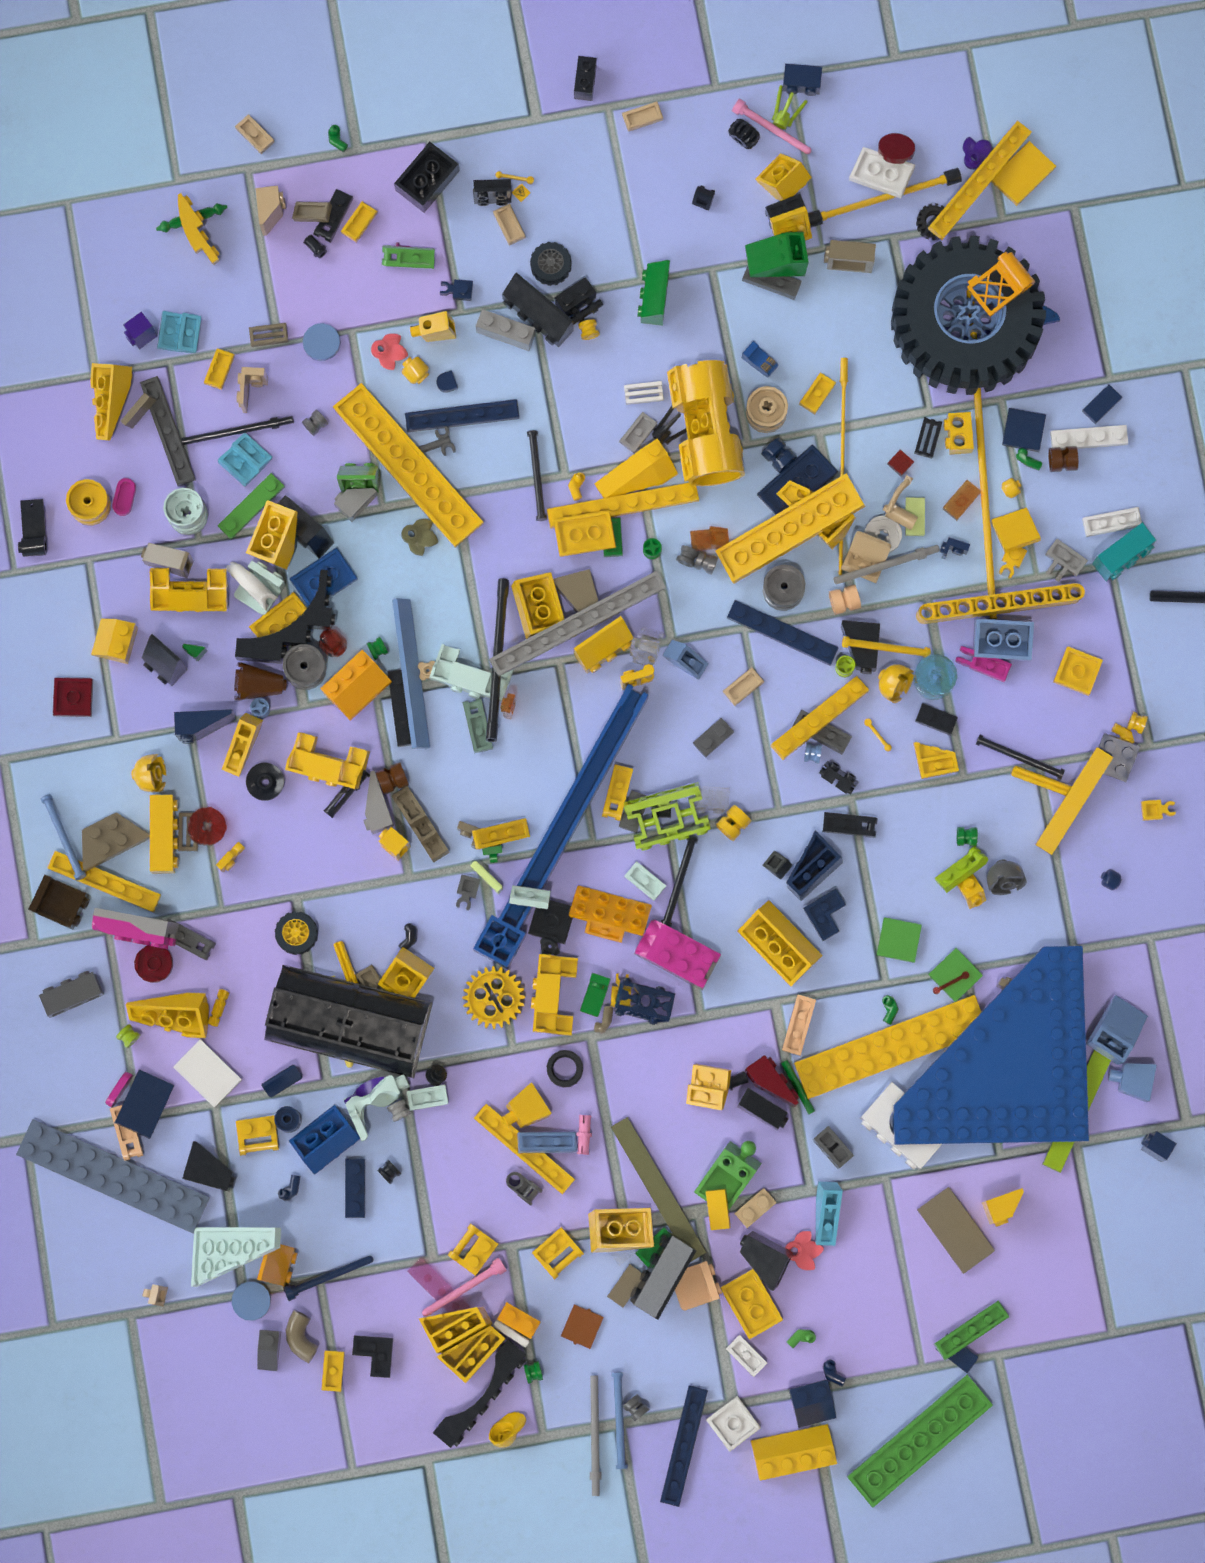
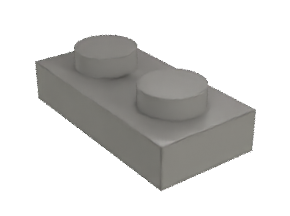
(638, 432)

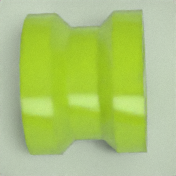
(128, 1036)

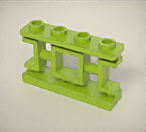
(663, 802)

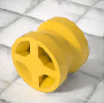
(588, 329)
(1137, 722)

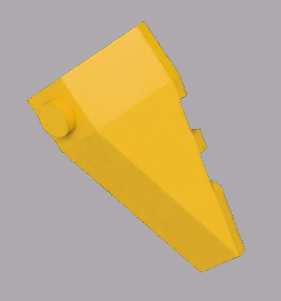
(110, 388)
(642, 470)
(793, 492)

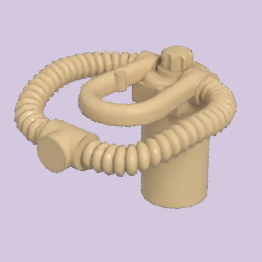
(897, 513)

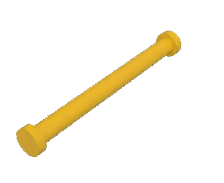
(846, 642)

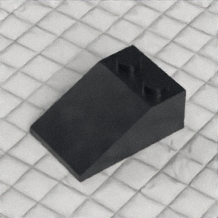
(162, 661)

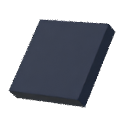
(1024, 429)

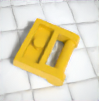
(637, 678)
(257, 1128)
(554, 1247)
(478, 1253)

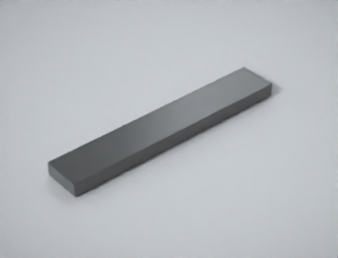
(168, 432)

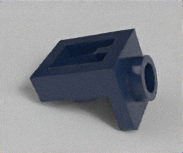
(957, 547)

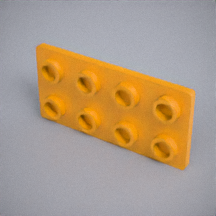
(609, 914)

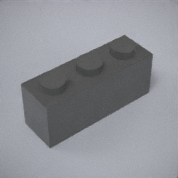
(71, 994)

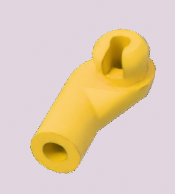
(574, 485)
(1123, 732)

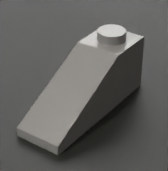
(376, 809)

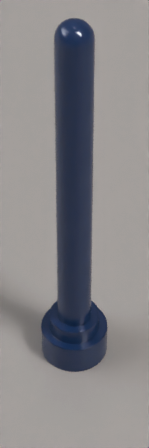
(292, 1291)

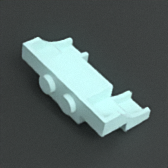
(464, 677)

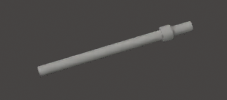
(919, 554)
(595, 1475)

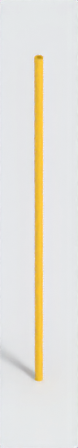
(983, 484)

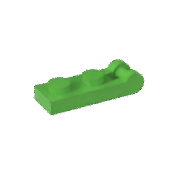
(408, 257)

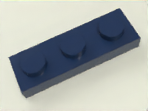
(354, 1188)

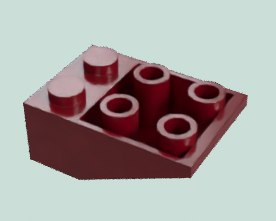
(766, 1078)

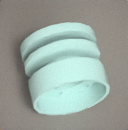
(180, 503)

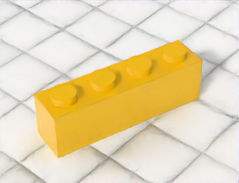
(163, 834)

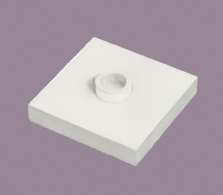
(733, 1423)

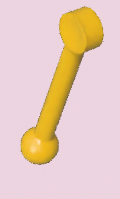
(529, 180)
(868, 723)

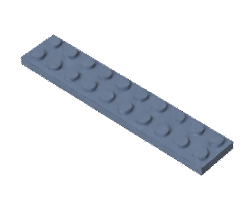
(112, 1176)

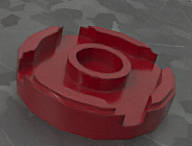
(896, 148)
(153, 964)

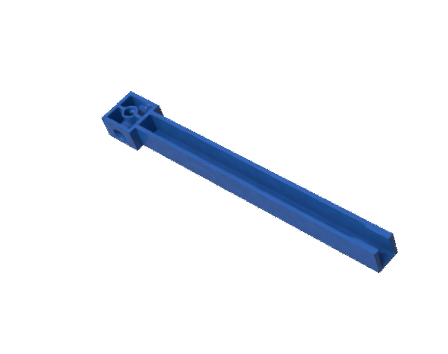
(503, 935)

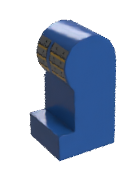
(759, 359)

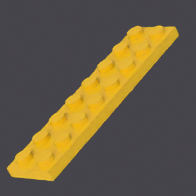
(790, 528)

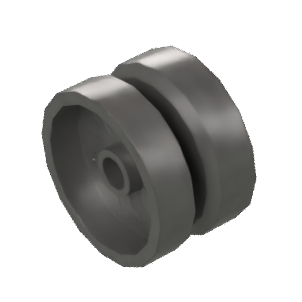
(780, 577)
(302, 656)

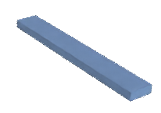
(410, 673)

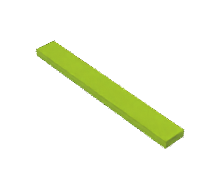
(1096, 1070)

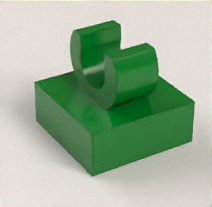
(492, 851)

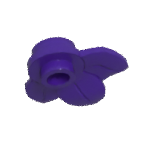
(977, 151)

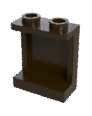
(59, 902)

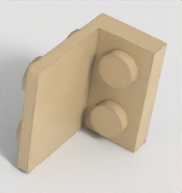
(249, 375)

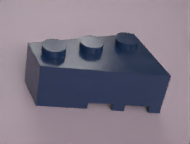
(813, 867)

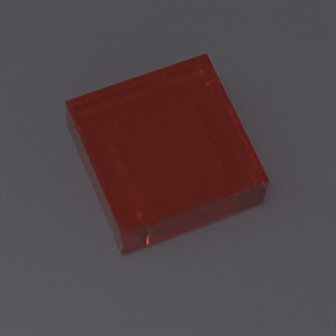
(900, 463)

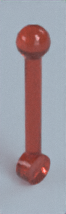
(965, 975)

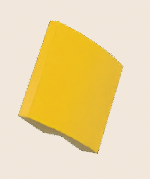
(708, 1086)

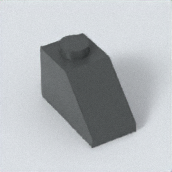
(268, 1350)

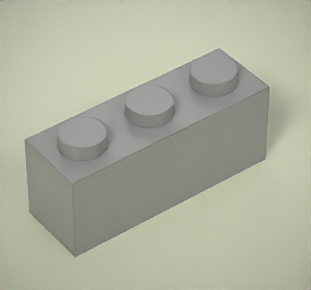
(505, 330)

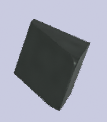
(777, 865)

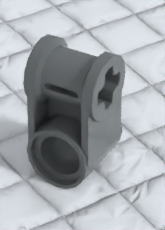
(524, 1188)

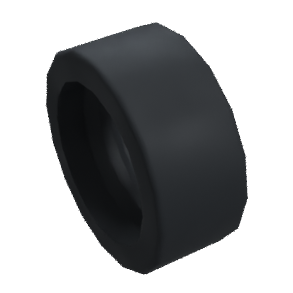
(579, 1068)

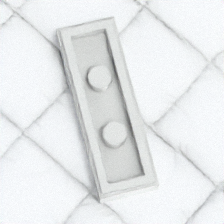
(1111, 522)

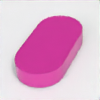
(124, 497)
(119, 1089)

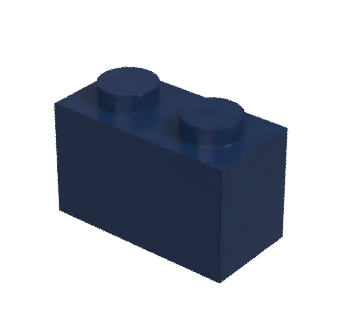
(802, 79)
(1158, 1146)

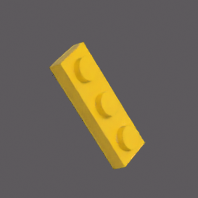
(500, 833)

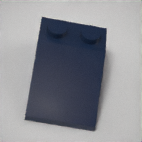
(199, 724)

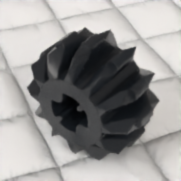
(744, 133)

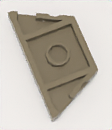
(109, 839)

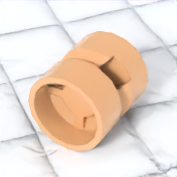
(842, 600)

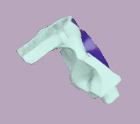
(376, 1092)

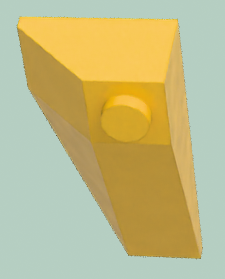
(178, 1012)

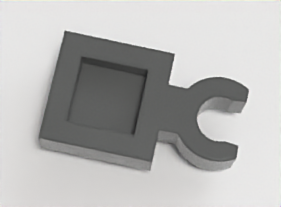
(467, 888)

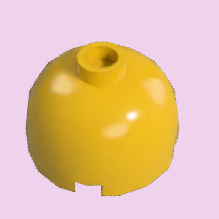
(895, 681)
(148, 773)

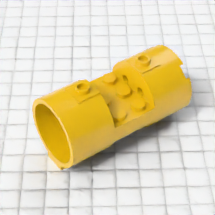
(711, 451)

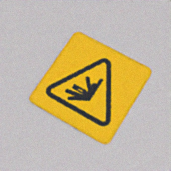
(521, 192)

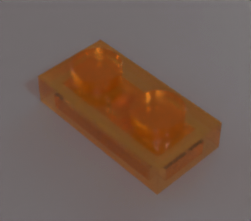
(508, 706)

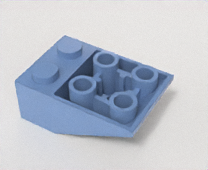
(1117, 1030)

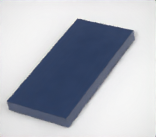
(808, 470)

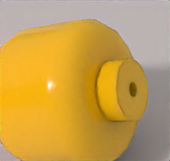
(1011, 487)

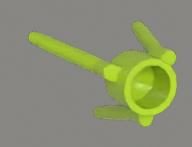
(782, 119)

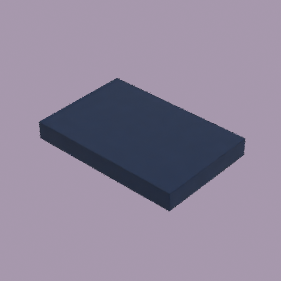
(144, 1104)

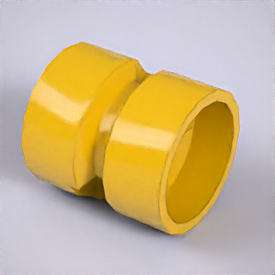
(739, 819)

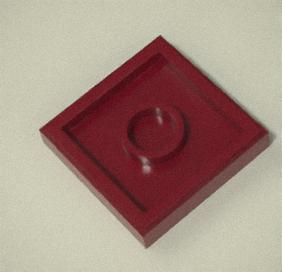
(73, 697)

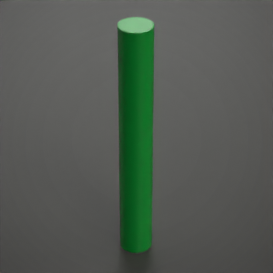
(798, 1087)

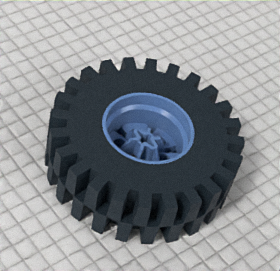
(921, 325)

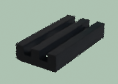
(932, 422)

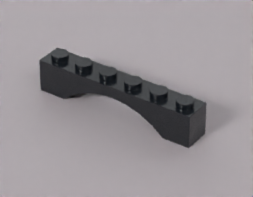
(505, 1362)

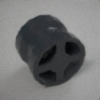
(389, 1172)

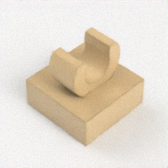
(156, 1295)

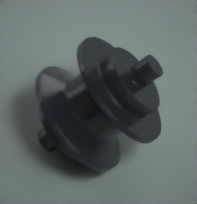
(436, 1075)

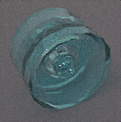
(943, 669)

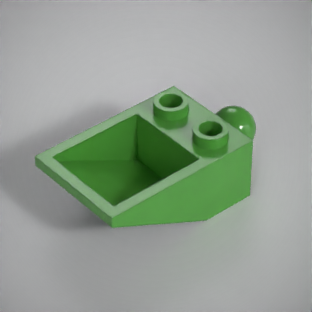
(731, 1171)

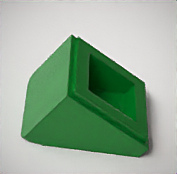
(194, 651)

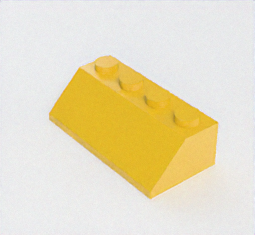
(779, 943)
(793, 1452)

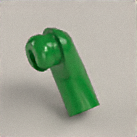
(334, 138)
(1028, 461)

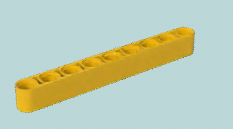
(1009, 603)

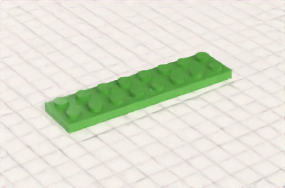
(919, 1441)

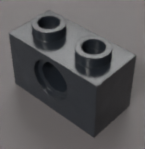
(585, 78)

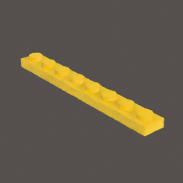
(979, 180)
(629, 503)

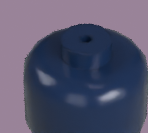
(1111, 879)

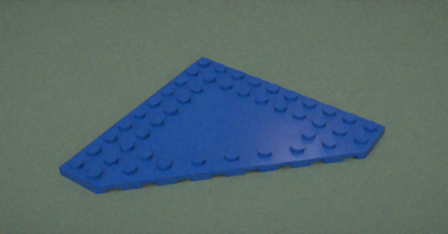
(1014, 1067)

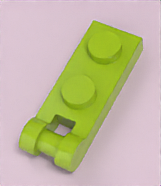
(961, 869)

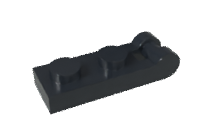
(340, 203)
(849, 824)

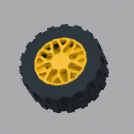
(296, 933)

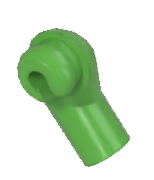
(801, 1335)

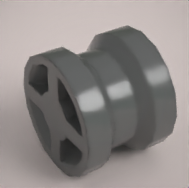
(687, 556)

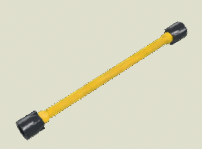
(950, 177)

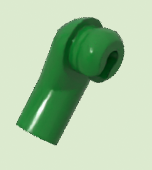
(891, 1008)

